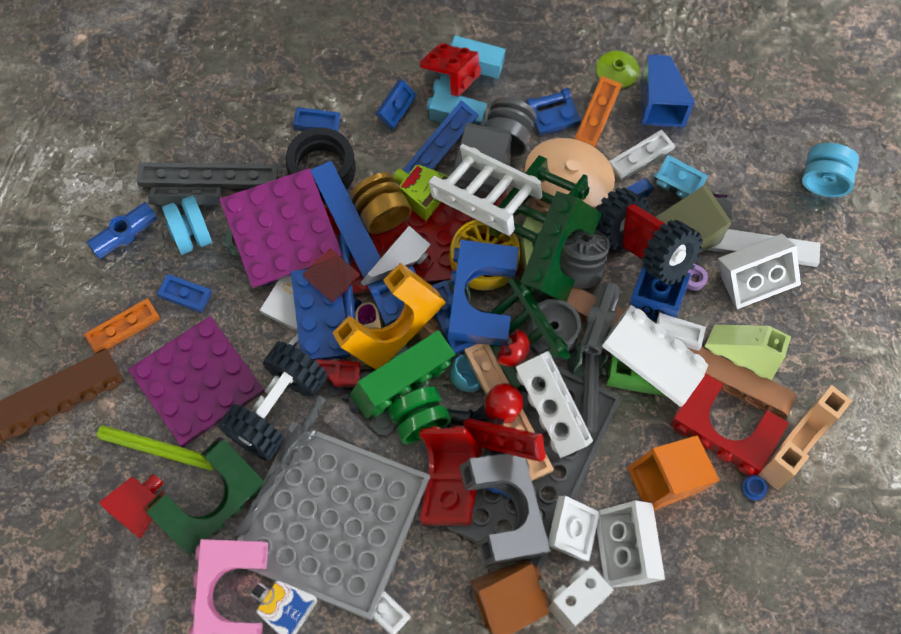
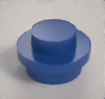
(754, 487)

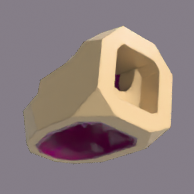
(369, 316)

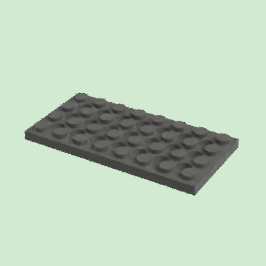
(574, 467)

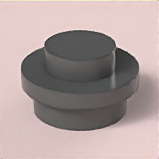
(382, 424)

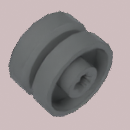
(563, 320)

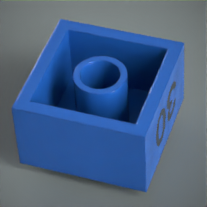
(656, 297)

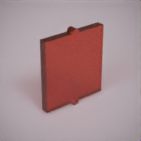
(331, 275)

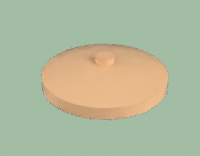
(571, 160)

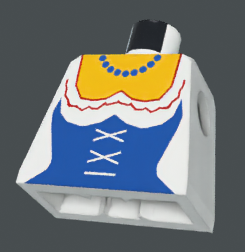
(283, 606)

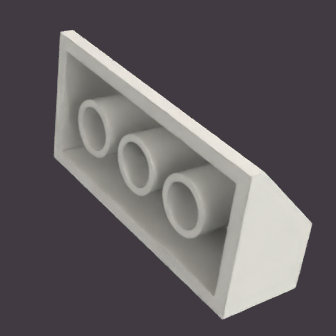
(655, 355)

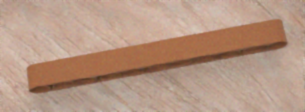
(736, 379)

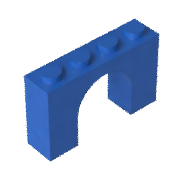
(465, 321)

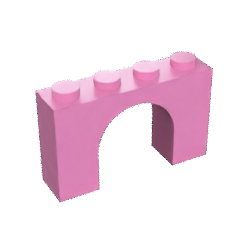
(215, 560)

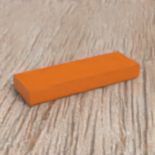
(598, 111)
(122, 326)

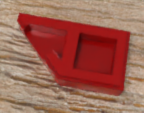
(341, 372)

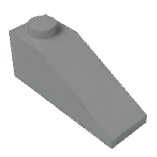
(407, 250)

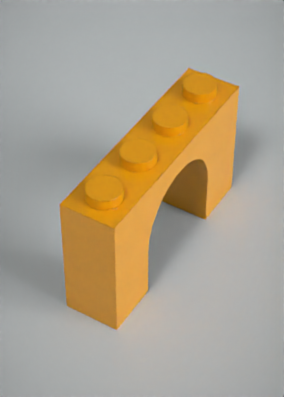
(380, 345)

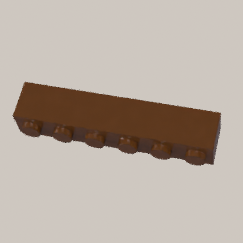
(58, 394)

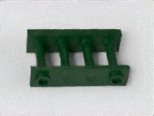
(540, 170)
(557, 345)

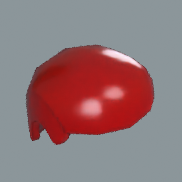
(516, 352)
(503, 402)

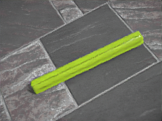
(152, 446)

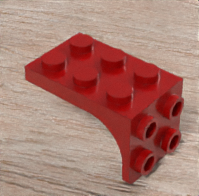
(445, 494)

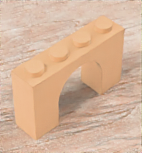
(794, 449)

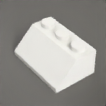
(760, 270)
(629, 544)

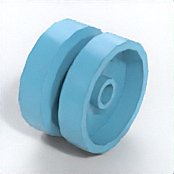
(830, 170)
(186, 225)

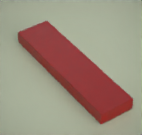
(507, 439)

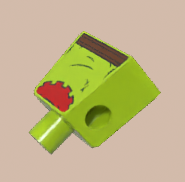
(417, 189)

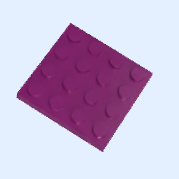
(279, 227)
(195, 380)

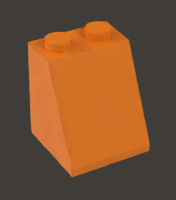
(673, 472)

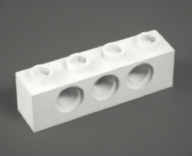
(566, 412)

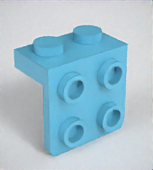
(679, 177)

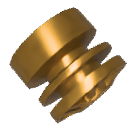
(380, 203)

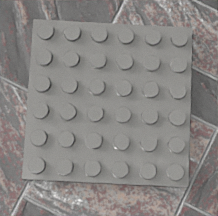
(338, 522)

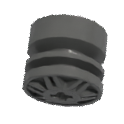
(513, 116)
(584, 258)

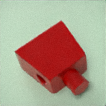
(128, 501)

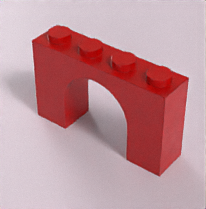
(747, 454)

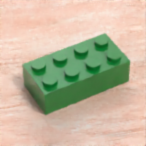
(402, 374)

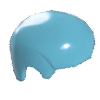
(463, 375)

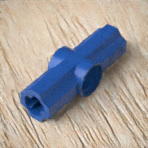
(133, 222)

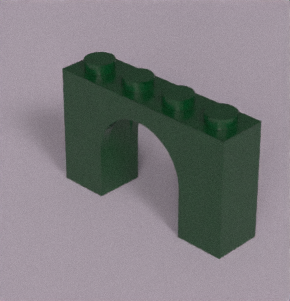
(543, 268)
(239, 485)

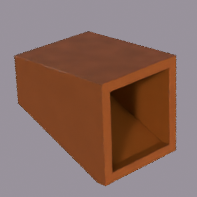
(510, 598)

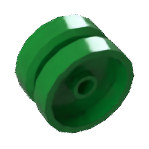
(417, 412)

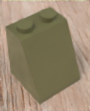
(702, 213)

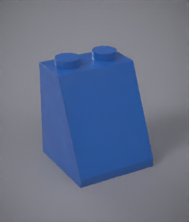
(664, 93)

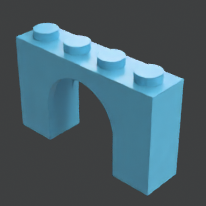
(491, 62)

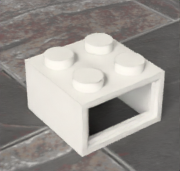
(585, 599)

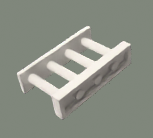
(483, 209)

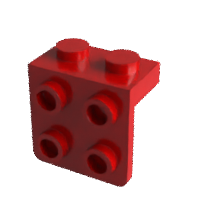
(457, 62)

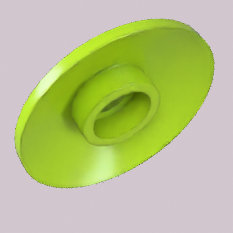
(626, 74)

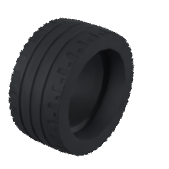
(322, 139)

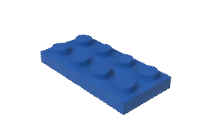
(317, 320)

